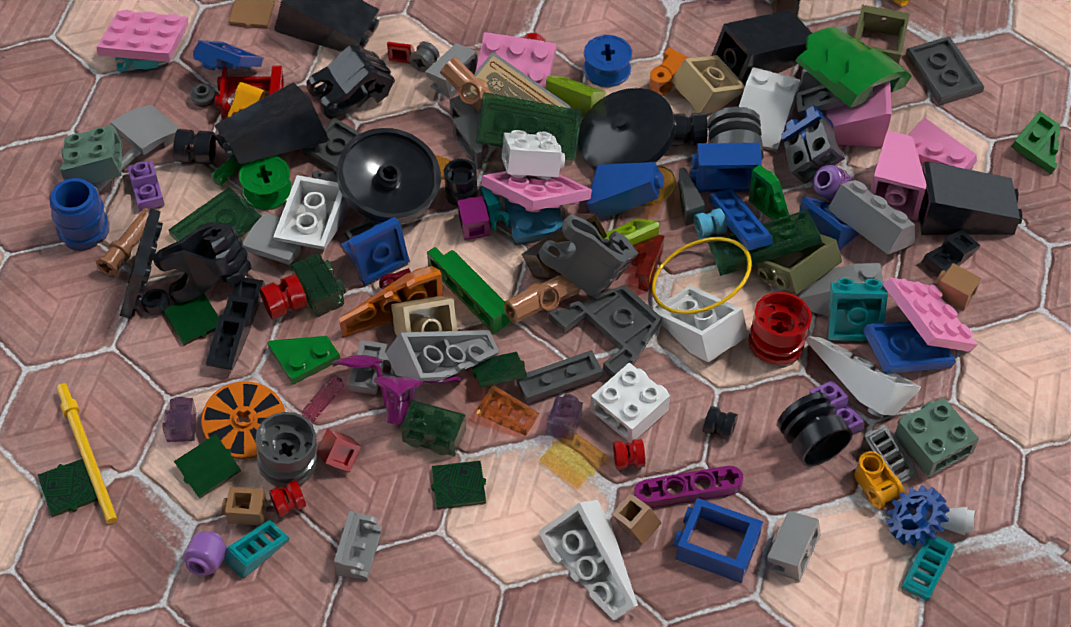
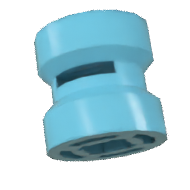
(710, 223)

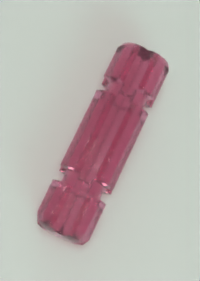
(323, 398)

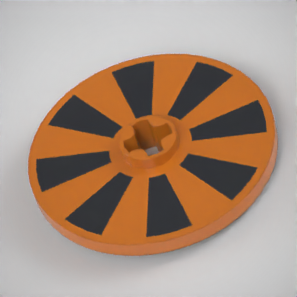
(236, 400)

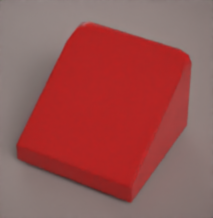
(399, 52)

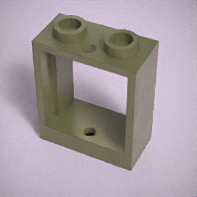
(895, 24)
(819, 261)

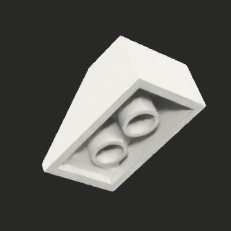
(774, 100)
(311, 213)
(706, 332)

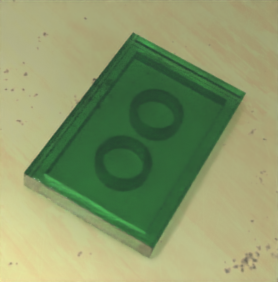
(223, 209)

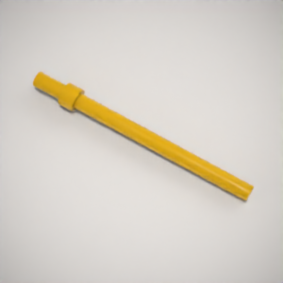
(70, 410)

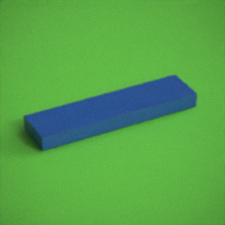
(741, 219)

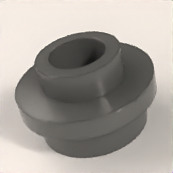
(202, 95)

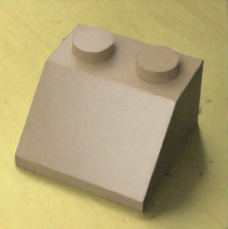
(707, 83)
(424, 315)

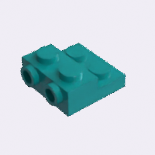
(854, 307)

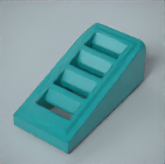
(937, 551)
(242, 560)

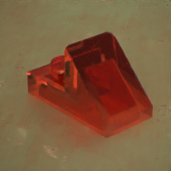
(647, 260)

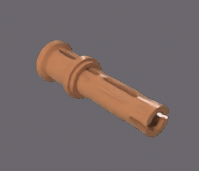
(121, 249)

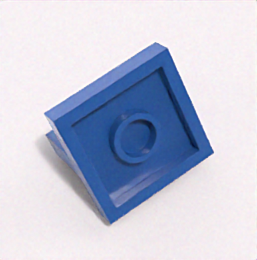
(377, 250)

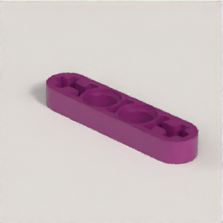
(687, 483)

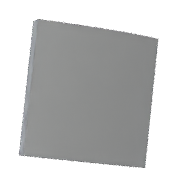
(145, 128)
(261, 241)

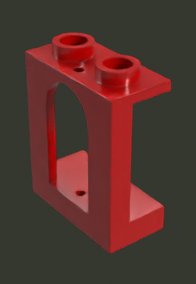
(228, 86)

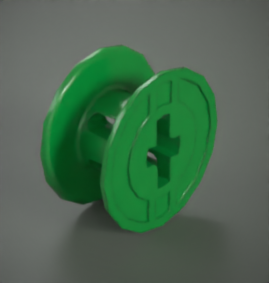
(267, 195)

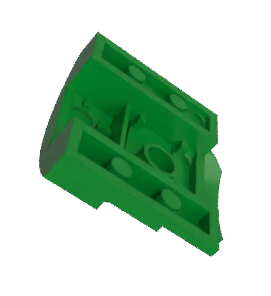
(849, 65)

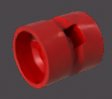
(284, 296)

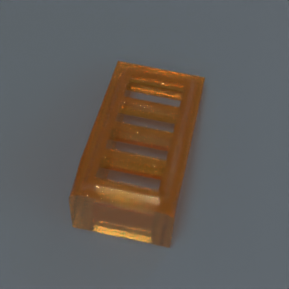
(502, 399)

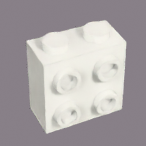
(532, 155)
(630, 402)

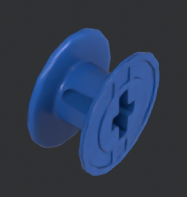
(607, 60)

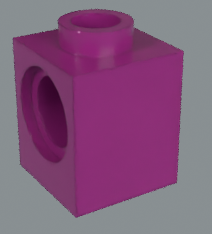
(473, 218)

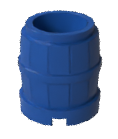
(78, 214)

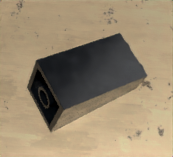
(328, 22)
(762, 42)
(272, 126)
(967, 201)

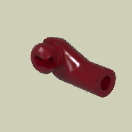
(388, 279)

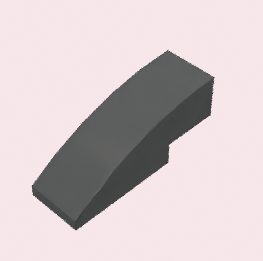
(465, 129)

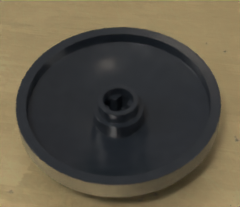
(627, 128)
(388, 175)

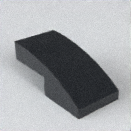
(955, 250)

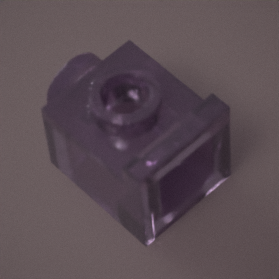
(564, 416)
(180, 420)

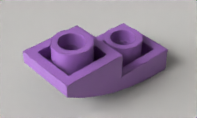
(145, 185)
(840, 402)

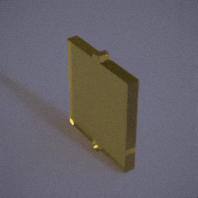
(573, 459)

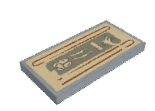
(509, 81)

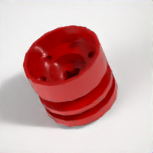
(779, 328)

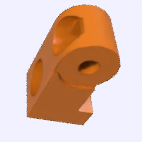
(662, 76)

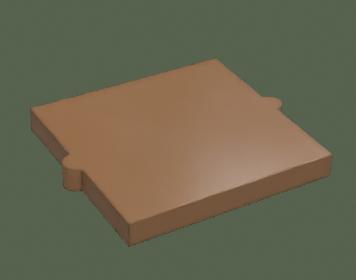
(252, 13)

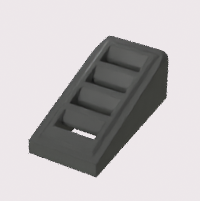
(689, 197)
(889, 442)

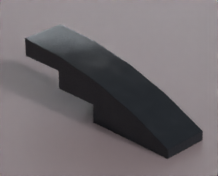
(235, 324)

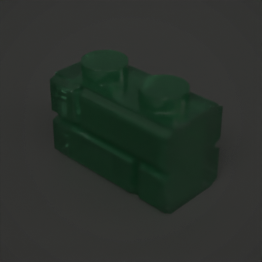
(319, 284)

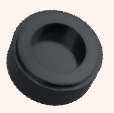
(155, 301)

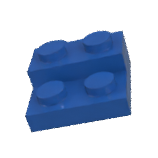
(219, 54)

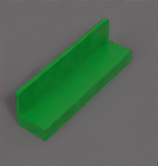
(470, 289)

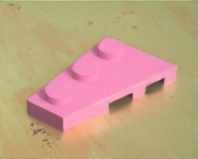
(939, 147)

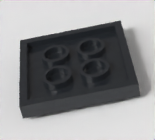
(142, 264)

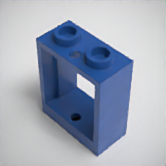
(724, 166)
(711, 560)

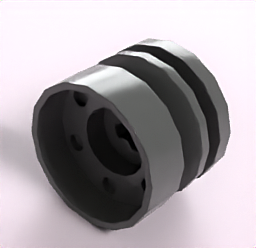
(735, 126)
(286, 448)

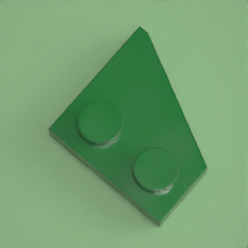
(1040, 141)
(767, 193)
(303, 356)

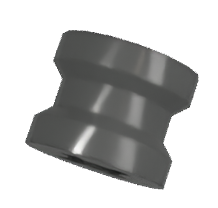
(424, 56)

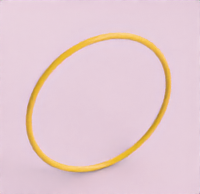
(713, 305)

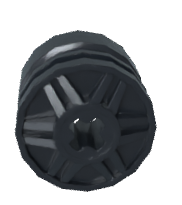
(814, 429)

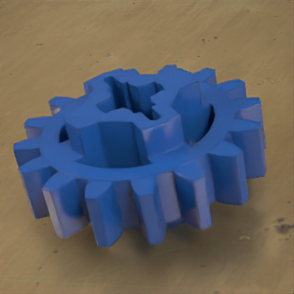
(918, 516)

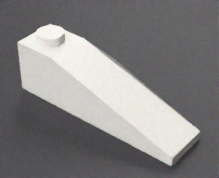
(872, 387)
(589, 551)

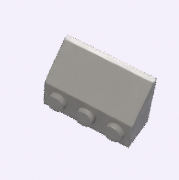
(872, 217)

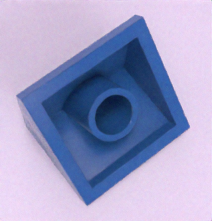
(828, 223)

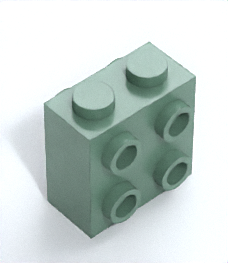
(92, 155)
(935, 436)

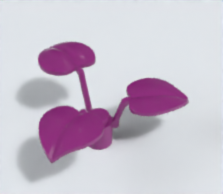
(397, 404)

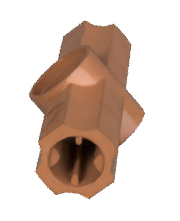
(462, 79)
(531, 300)

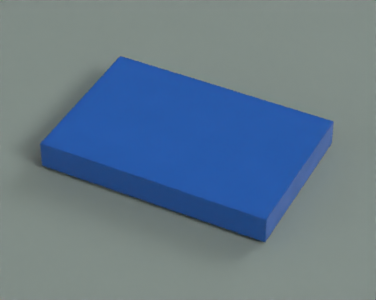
(904, 350)

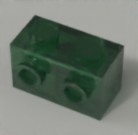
(433, 428)

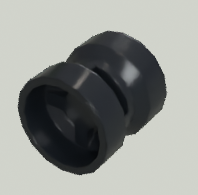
(720, 422)

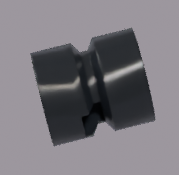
(690, 129)
(194, 146)
(460, 180)

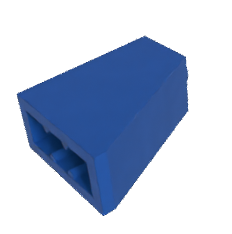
(623, 187)

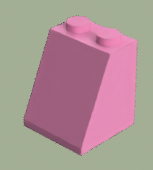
(863, 123)
(900, 175)

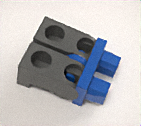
(810, 144)

